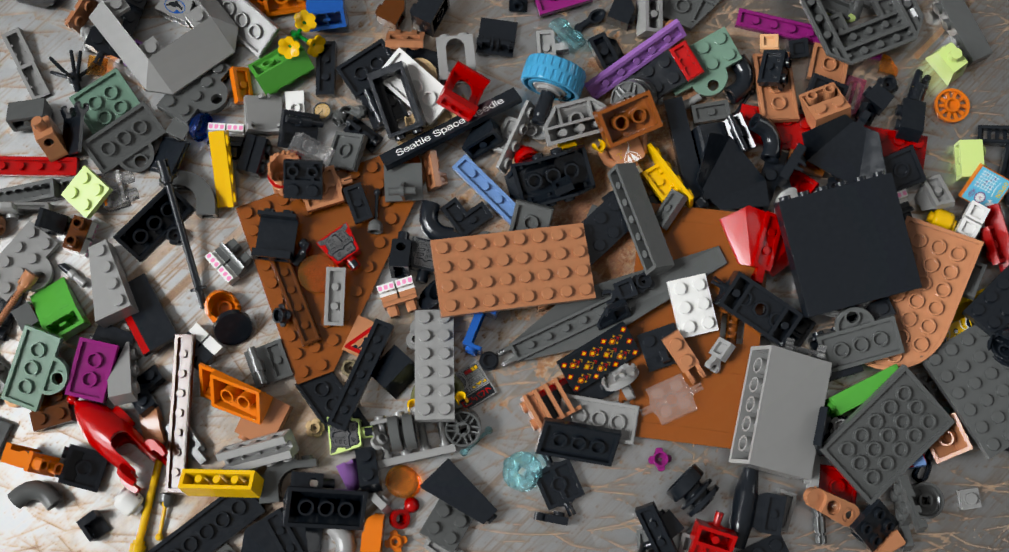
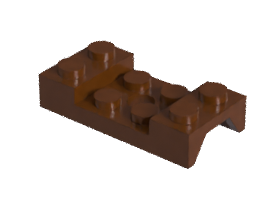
(53, 410)

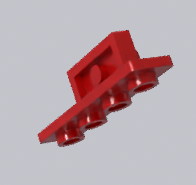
(996, 237)

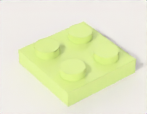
(87, 192)

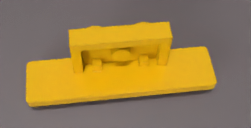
(663, 179)

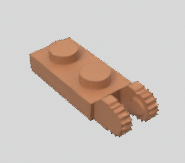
(682, 354)

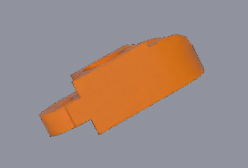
(373, 533)

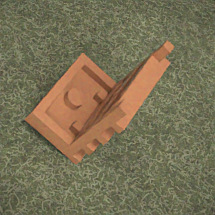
(535, 407)

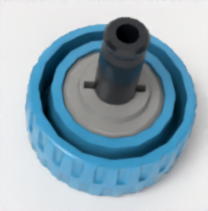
(553, 80)

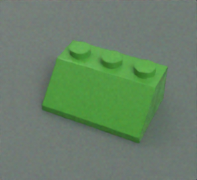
(276, 71)

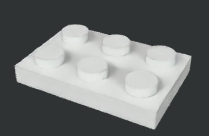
(692, 305)

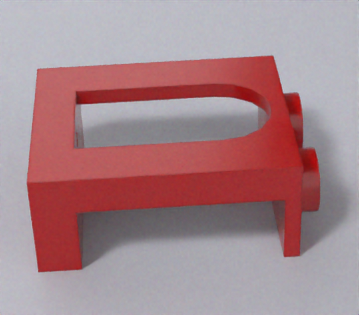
(455, 103)

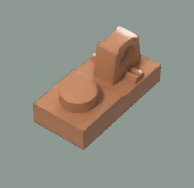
(434, 178)

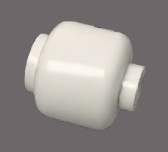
(128, 502)

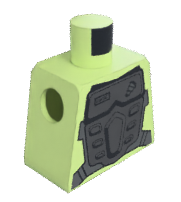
(349, 441)

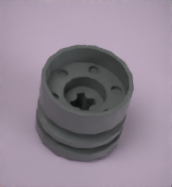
(632, 87)

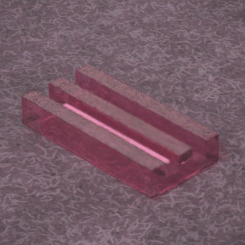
(855, 80)

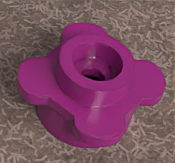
(660, 464)

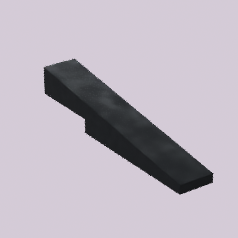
(683, 144)

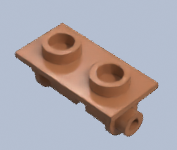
(80, 16)

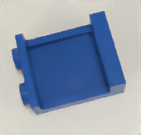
(468, 342)

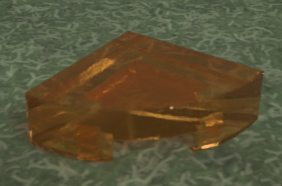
(887, 66)

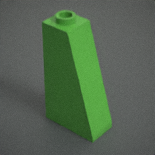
(857, 393)

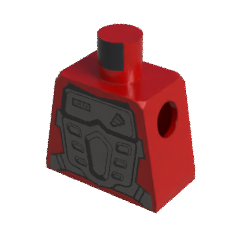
(341, 247)

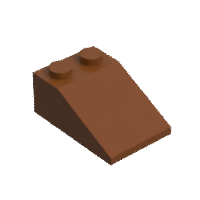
(627, 119)

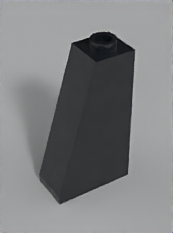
(457, 490)

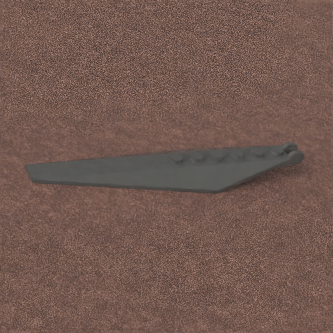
(574, 323)

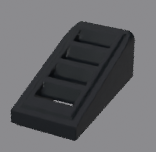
(994, 128)

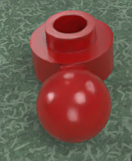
(410, 506)

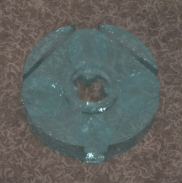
(531, 475)

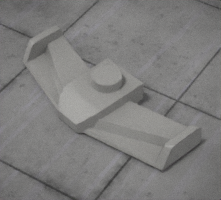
(13, 210)

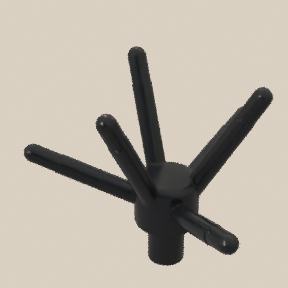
(73, 77)

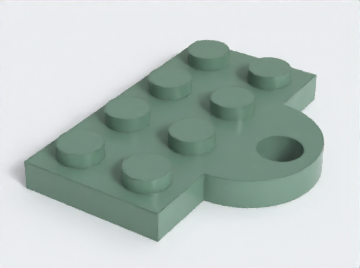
(715, 55)
(35, 369)

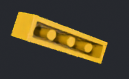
(221, 483)

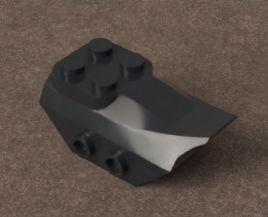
(533, 177)

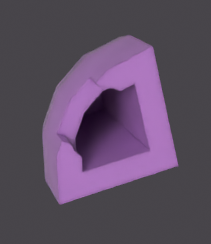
(349, 474)

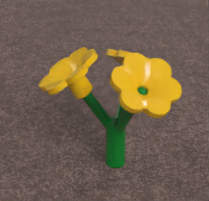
(290, 47)

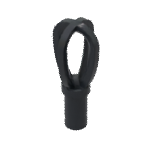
(929, 458)

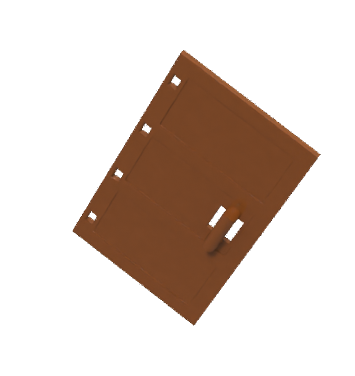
(720, 400)

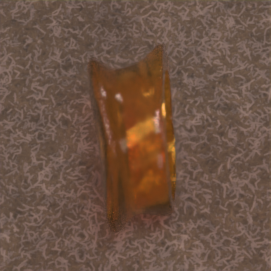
(403, 481)

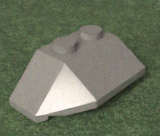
(571, 121)

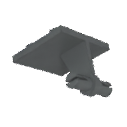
(403, 183)

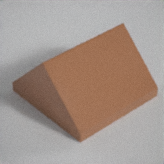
(952, 442)

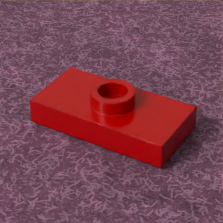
(686, 61)

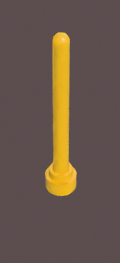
(139, 545)

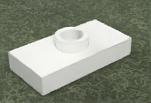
(295, 100)

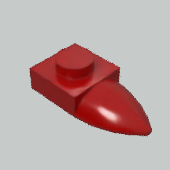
(803, 182)

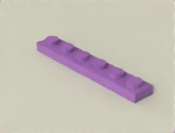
(635, 59)

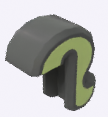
(850, 10)

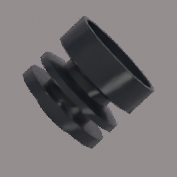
(692, 490)

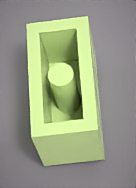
(968, 156)

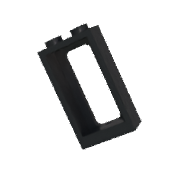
(376, 81)

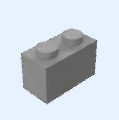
(649, 17)

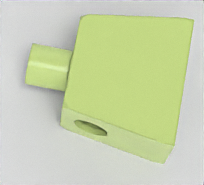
(948, 62)

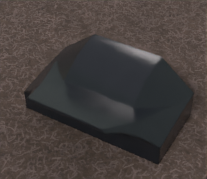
(604, 50)

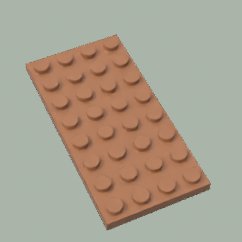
(512, 270)

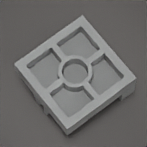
(262, 114)

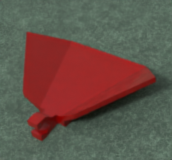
(756, 241)

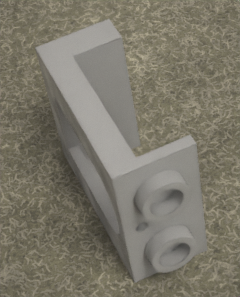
(444, 40)

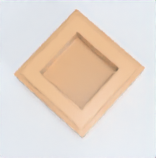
(769, 42)

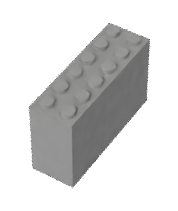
(780, 412)

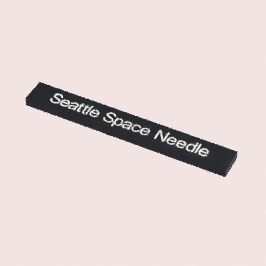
(449, 129)

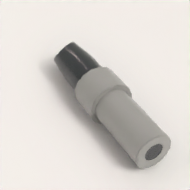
(691, 101)
(73, 274)

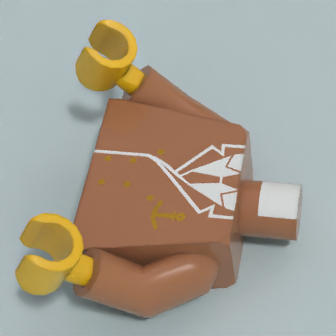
(627, 152)

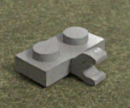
(547, 45)

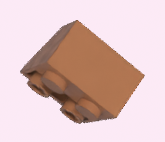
(824, 104)

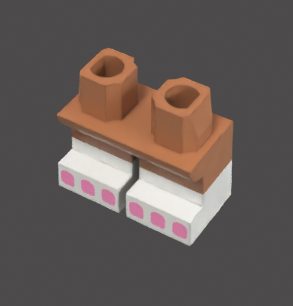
(390, 297)

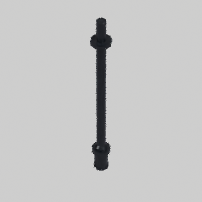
(166, 179)

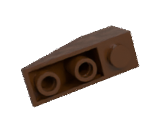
(391, 13)

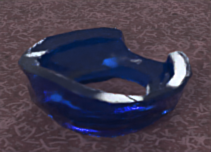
(199, 135)

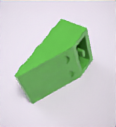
(59, 310)

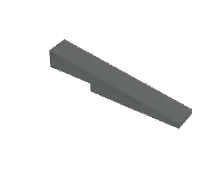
(38, 191)

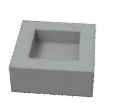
(969, 498)

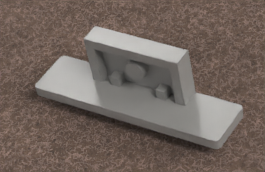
(513, 132)

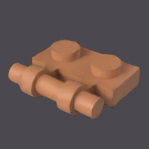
(405, 39)

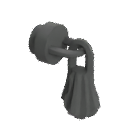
(358, 111)

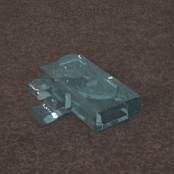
(567, 33)

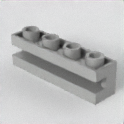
(259, 451)

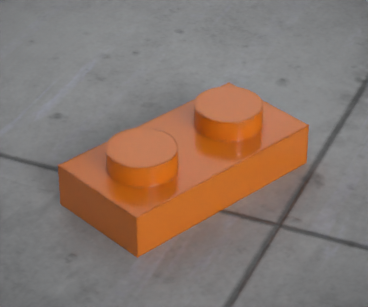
(240, 83)

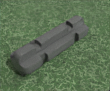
(819, 527)

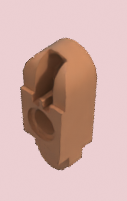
(837, 509)

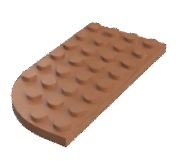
(926, 313)

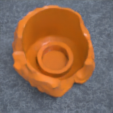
(219, 302)

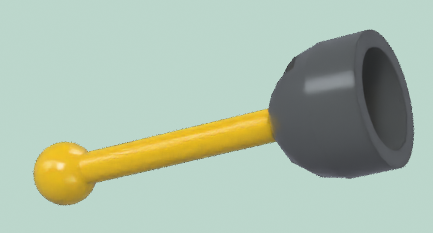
(165, 501)

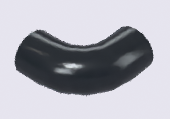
(743, 83)
(770, 137)
(429, 221)

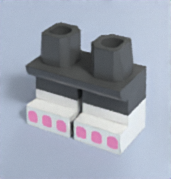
(227, 263)

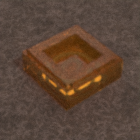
(94, 69)

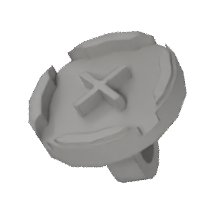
(621, 379)

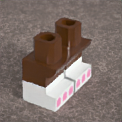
(79, 230)

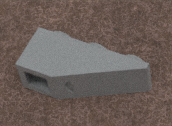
(123, 379)

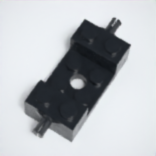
(97, 43)
(741, 295)

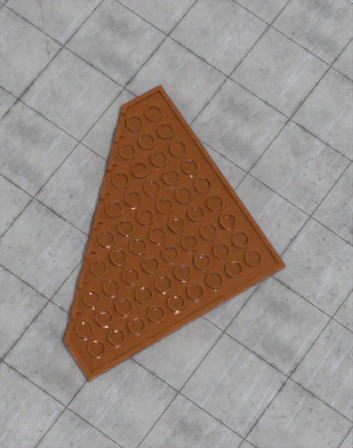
(323, 356)

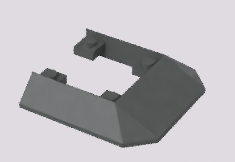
(895, 25)

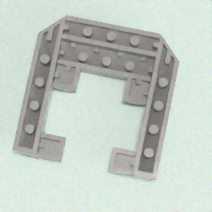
(180, 62)

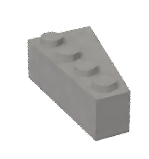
(110, 287)

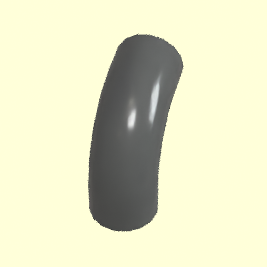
(35, 490)

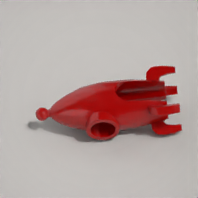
(108, 430)

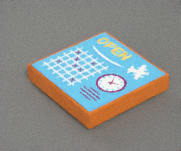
(985, 186)

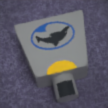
(175, 10)

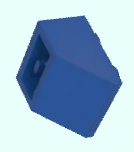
(328, 13)

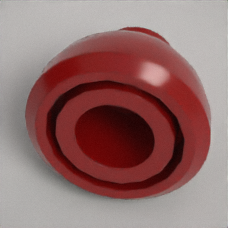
(524, 153)

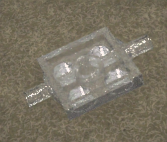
(671, 399)

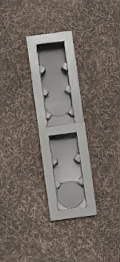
(26, 63)

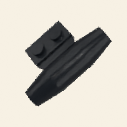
(751, 510)

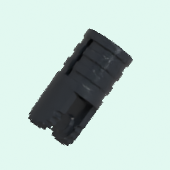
(917, 88)

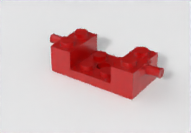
(712, 536)

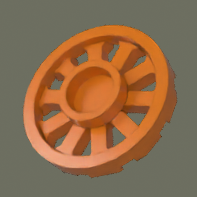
(951, 105)

